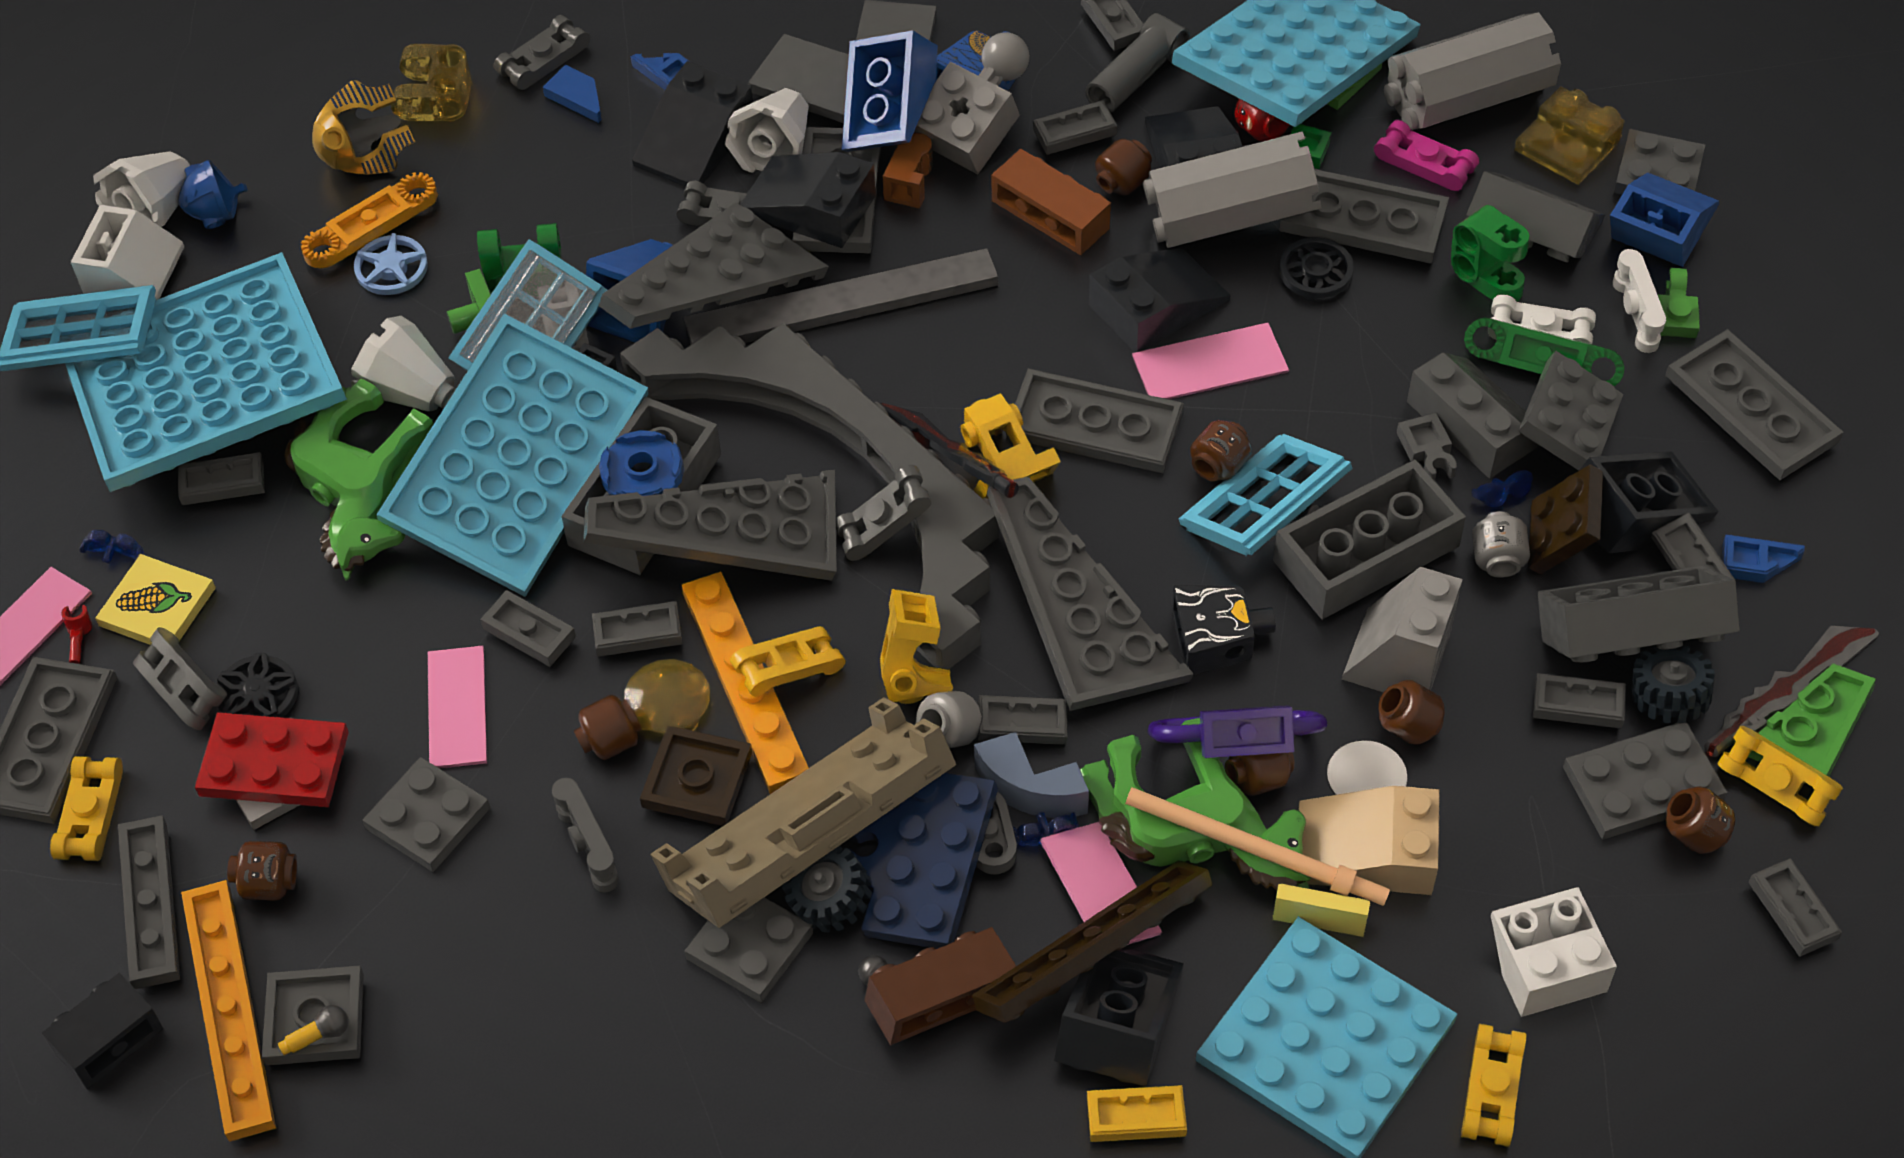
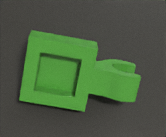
(1679, 309)

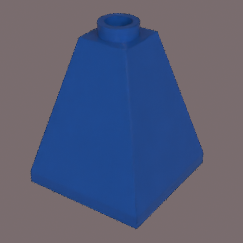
(611, 269)

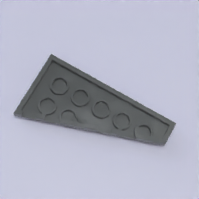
(718, 262)
(739, 523)
(1083, 615)

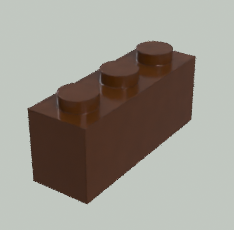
(935, 984)

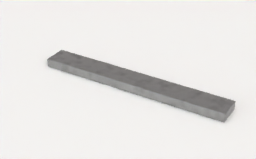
(850, 298)

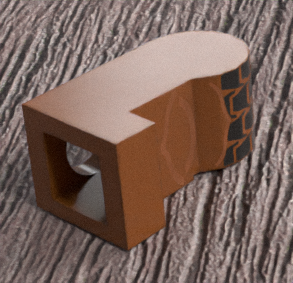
(906, 171)

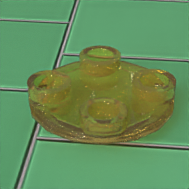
(668, 694)

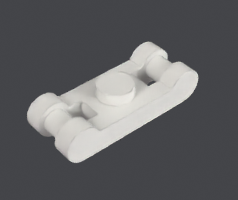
(1640, 299)
(1544, 318)

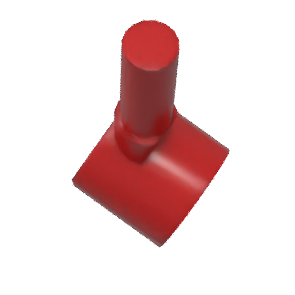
(76, 628)

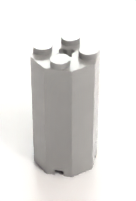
(1472, 71)
(1232, 190)

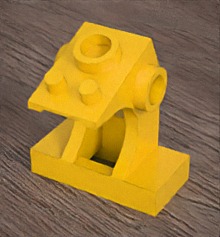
(993, 417)
(910, 623)

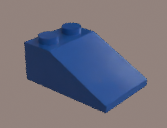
(887, 89)

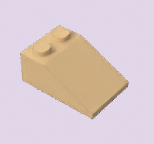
(1378, 832)

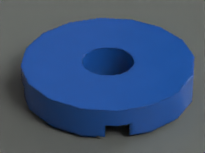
(640, 447)

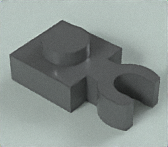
(1427, 442)

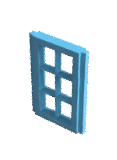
(1258, 467)

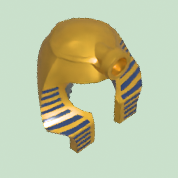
(346, 140)

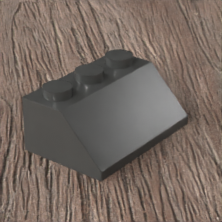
(1547, 217)
(1472, 410)

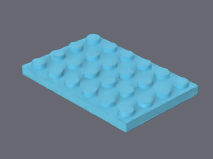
(1295, 52)
(511, 454)

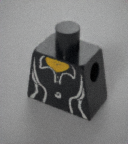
(1217, 625)

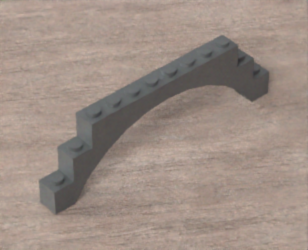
(792, 378)

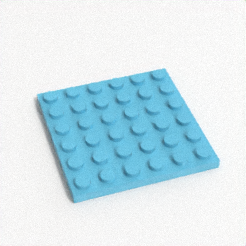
(211, 374)

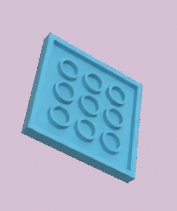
(1326, 1039)

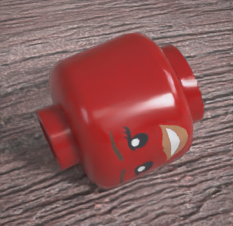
(1258, 123)

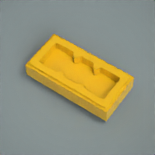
(1136, 1113)

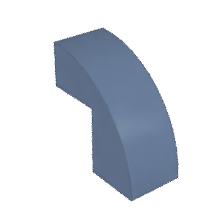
(1052, 792)

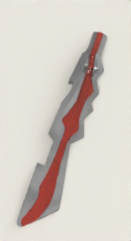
(1836, 647)

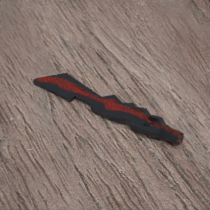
(956, 451)

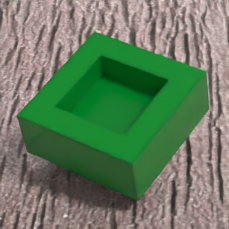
(1316, 140)

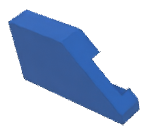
(659, 69)
(575, 92)
(1758, 558)

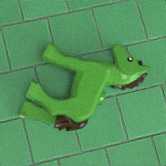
(352, 476)
(1217, 797)

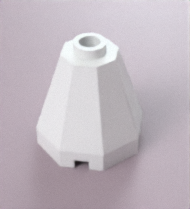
(768, 129)
(143, 184)
(404, 367)

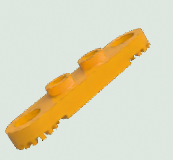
(369, 220)

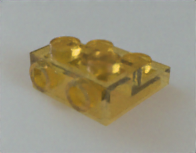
(1571, 134)

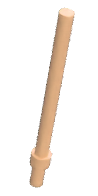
(1342, 879)

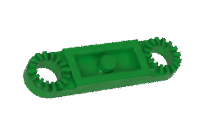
(1531, 348)

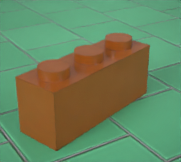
(1051, 201)

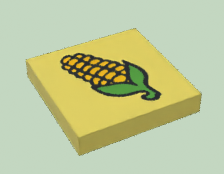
(155, 597)

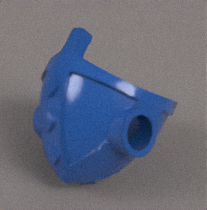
(209, 195)

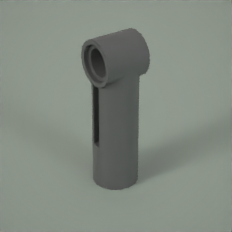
(1137, 62)

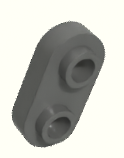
(998, 838)

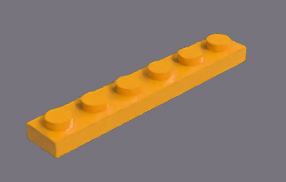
(759, 716)
(228, 1011)

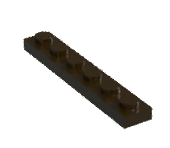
(1091, 941)

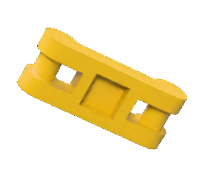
(787, 659)
(1780, 775)
(87, 809)
(1493, 1085)

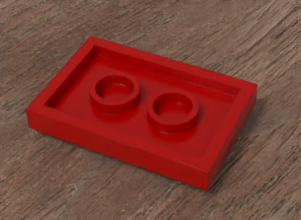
(272, 759)

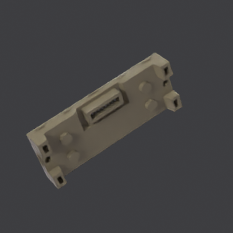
(807, 816)

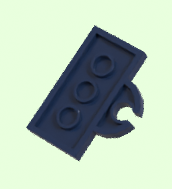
(926, 860)

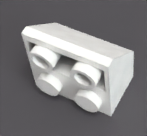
(125, 252)
(1551, 952)

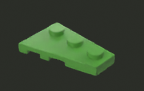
(1821, 718)

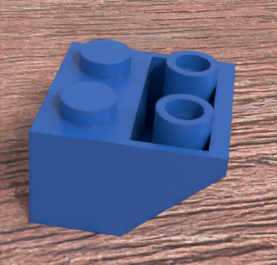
(1661, 218)

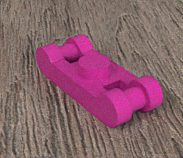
(1425, 156)

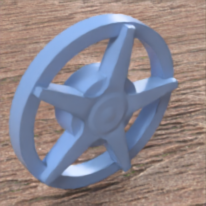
(390, 264)

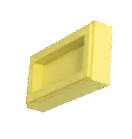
(1321, 909)

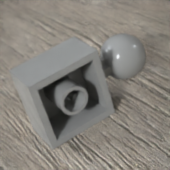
(970, 111)

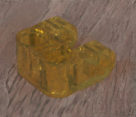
(447, 88)

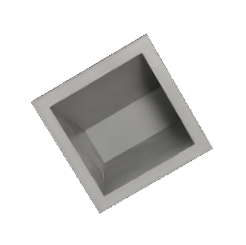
(1405, 632)

